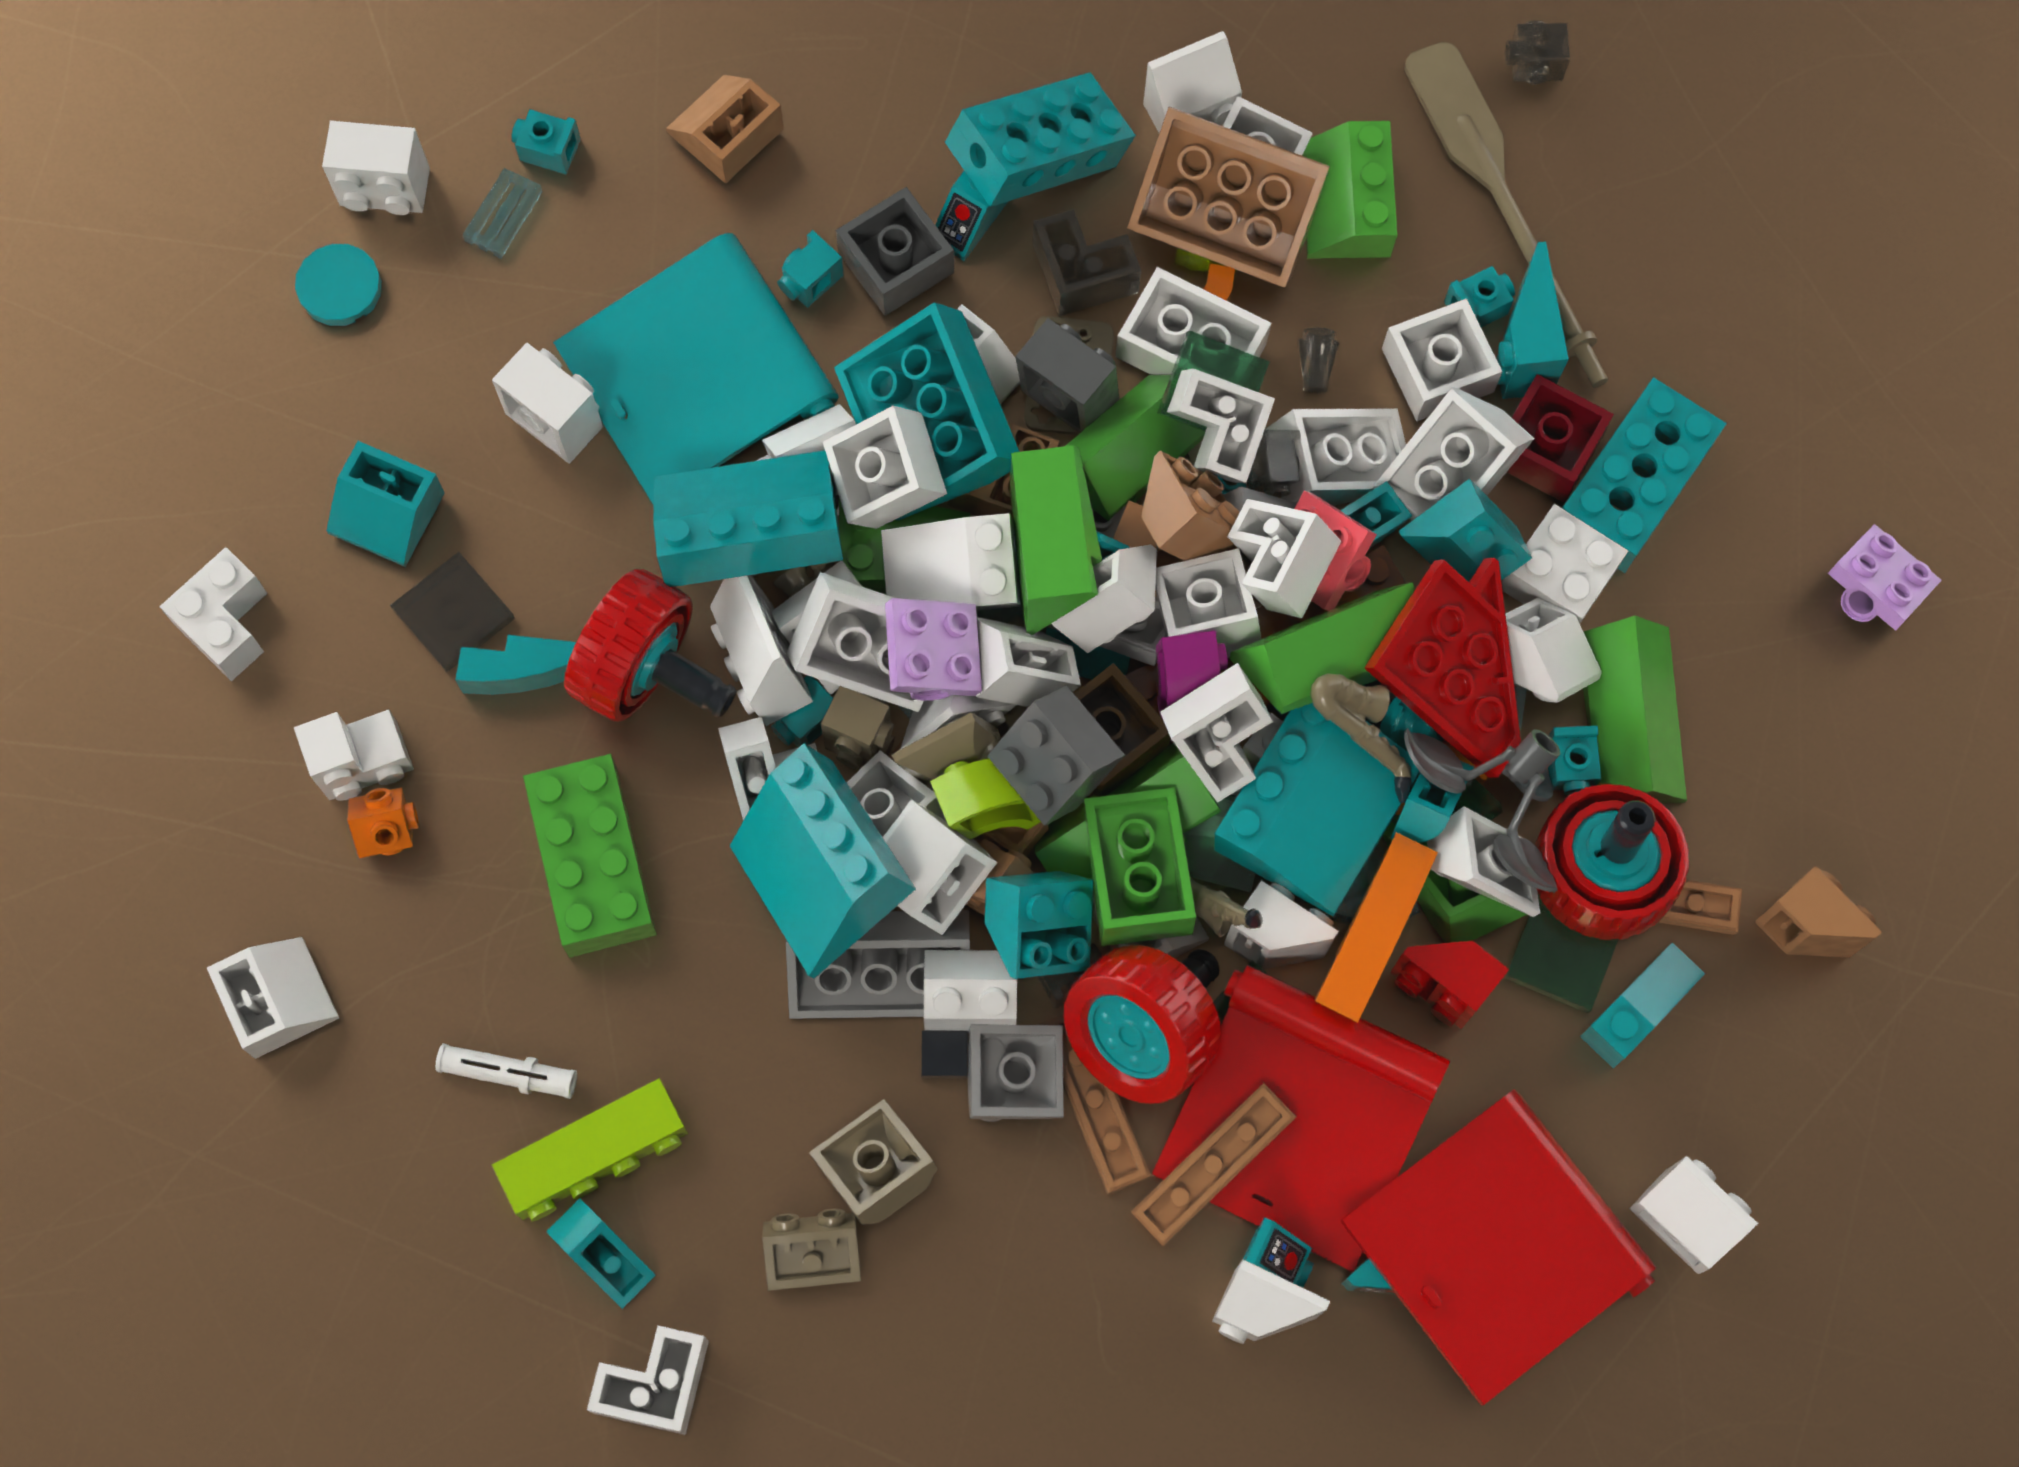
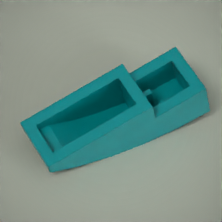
(522, 667)

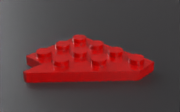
(1454, 661)

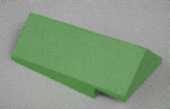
(1123, 442)
(1053, 533)
(1331, 643)
(1636, 708)
(1066, 841)

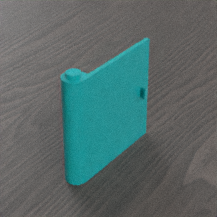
(696, 364)

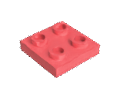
(1349, 565)

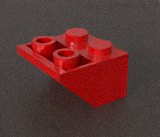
(1449, 977)

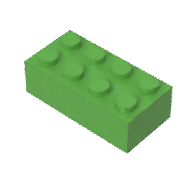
(589, 855)

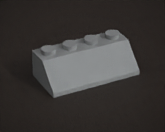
(876, 974)

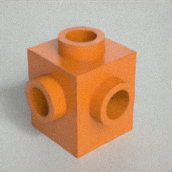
(382, 822)

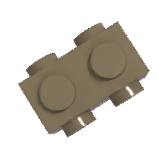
(857, 727)

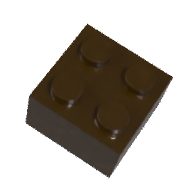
(1127, 721)

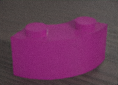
(1187, 664)

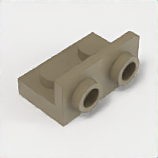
(811, 1250)

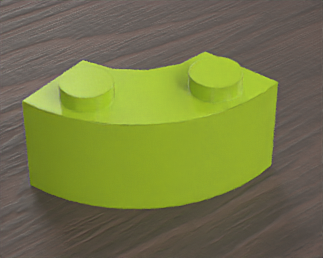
(980, 799)

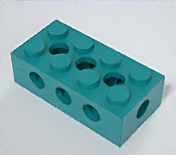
(1039, 138)
(1665, 468)

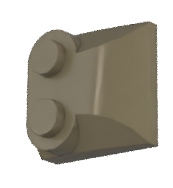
(962, 740)
(875, 1164)

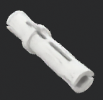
(558, 1081)

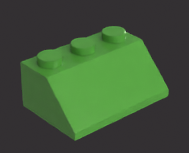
(1358, 195)

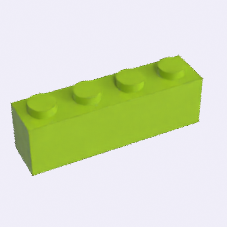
(590, 1150)

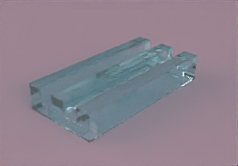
(486, 242)

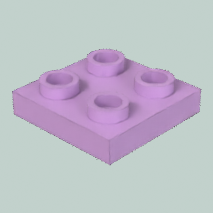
(1882, 579)
(933, 648)

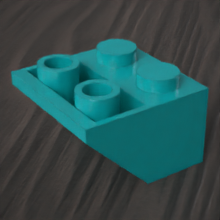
(383, 503)
(1040, 922)

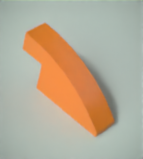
(1376, 927)

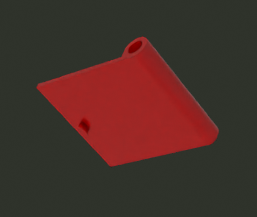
(1354, 1103)
(1499, 1246)

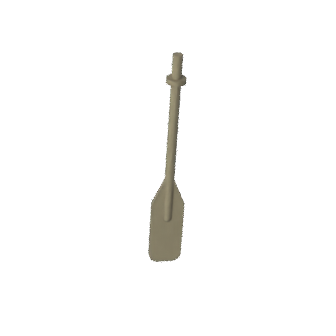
(1477, 146)

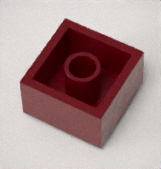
(1564, 436)

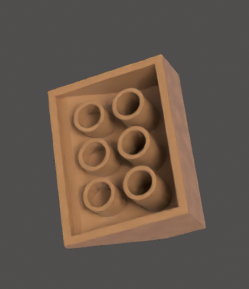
(1228, 197)

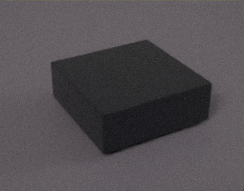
(944, 1054)

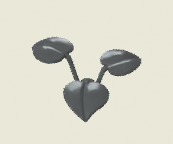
(1525, 768)

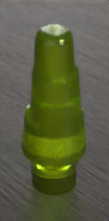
(1192, 261)

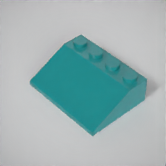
(936, 371)
(745, 519)
(1311, 810)
(818, 859)

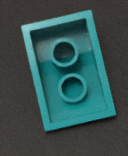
(1534, 332)

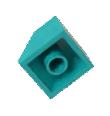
(1465, 531)

